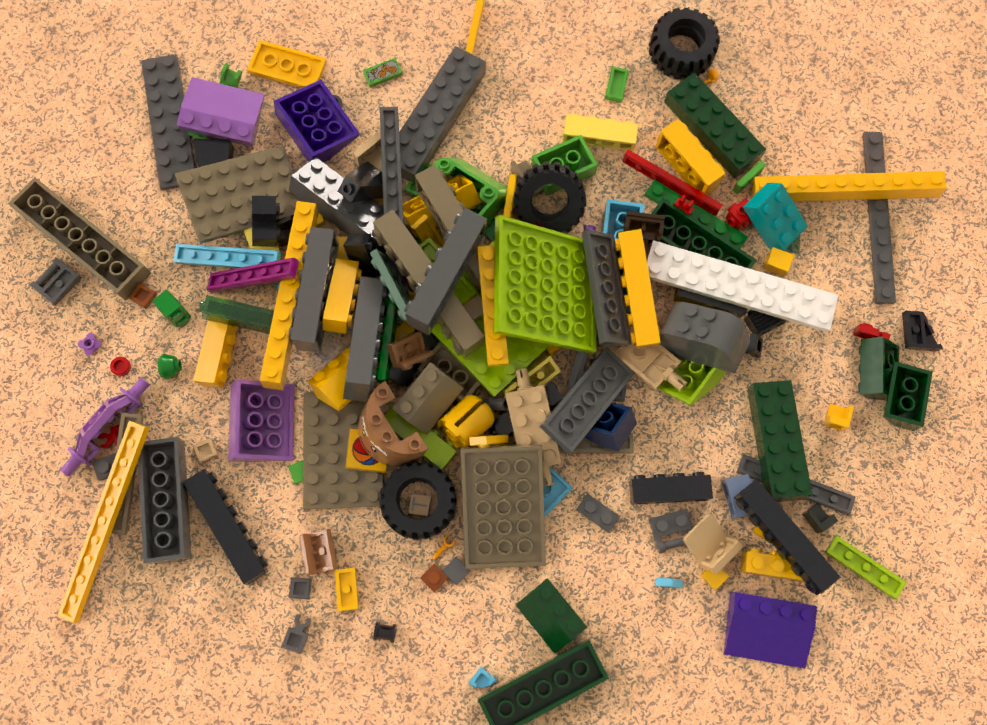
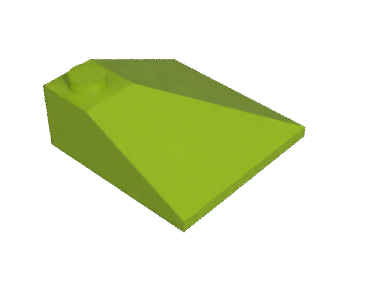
(700, 381)

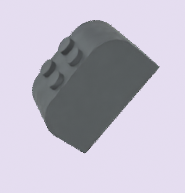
(705, 336)

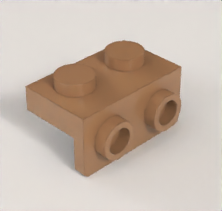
(408, 351)
(318, 552)

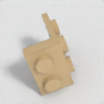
(369, 151)
(711, 544)

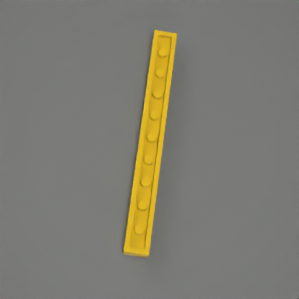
(103, 522)

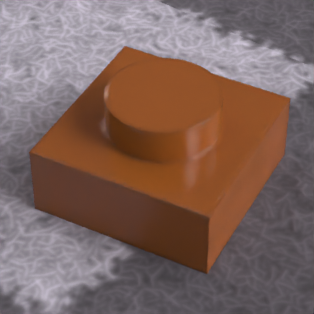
(143, 295)
(434, 578)

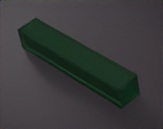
(236, 314)

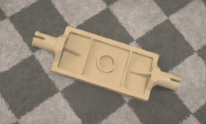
(650, 364)
(527, 411)

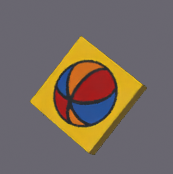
(358, 458)

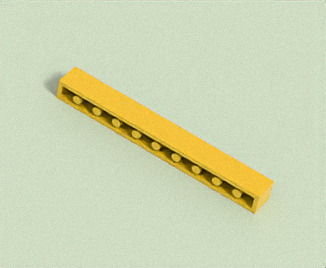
(858, 186)
(279, 343)

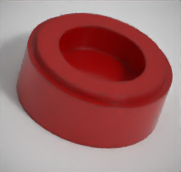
(120, 366)

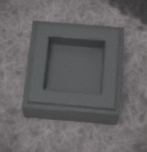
(456, 570)
(300, 588)

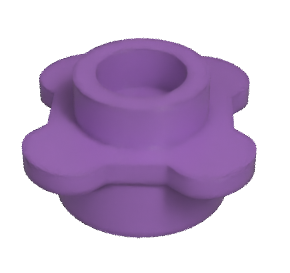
(95, 344)

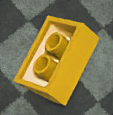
(330, 381)

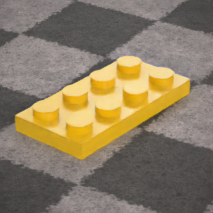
(286, 65)

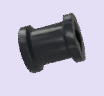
(385, 632)

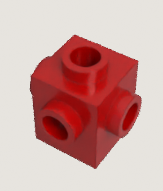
(737, 217)

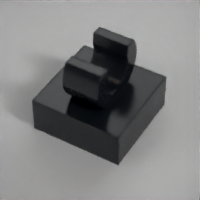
(755, 345)

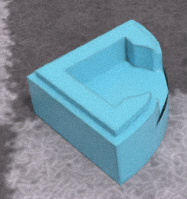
(668, 582)
(482, 679)

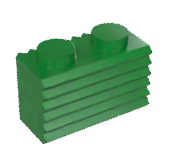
(171, 309)

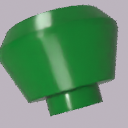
(169, 366)

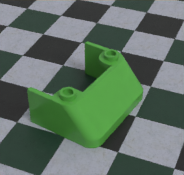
(490, 190)

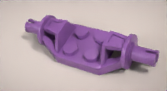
(93, 426)

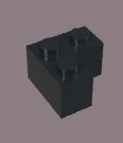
(264, 218)

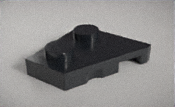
(918, 332)

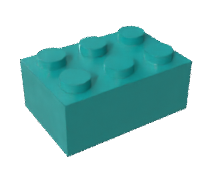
(775, 216)

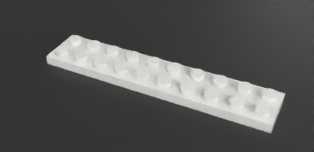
(741, 286)

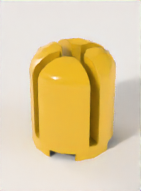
(467, 420)

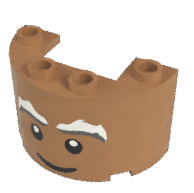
(378, 436)

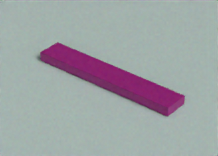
(253, 275)

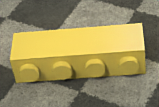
(601, 132)

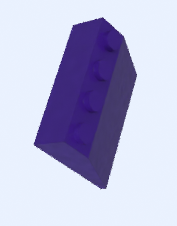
(315, 121)
(769, 629)

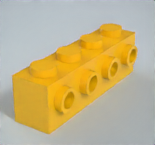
(341, 296)
(215, 354)
(767, 565)

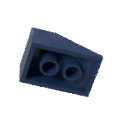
(613, 427)

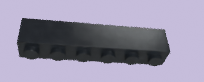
(226, 527)
(787, 538)

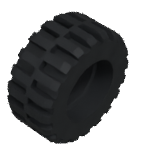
(689, 24)
(555, 175)
(410, 474)

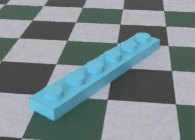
(222, 256)

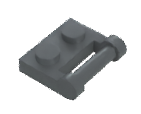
(59, 285)
(670, 524)

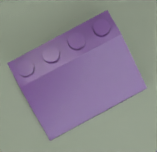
(220, 111)
(260, 422)

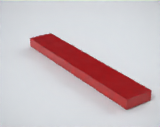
(672, 182)

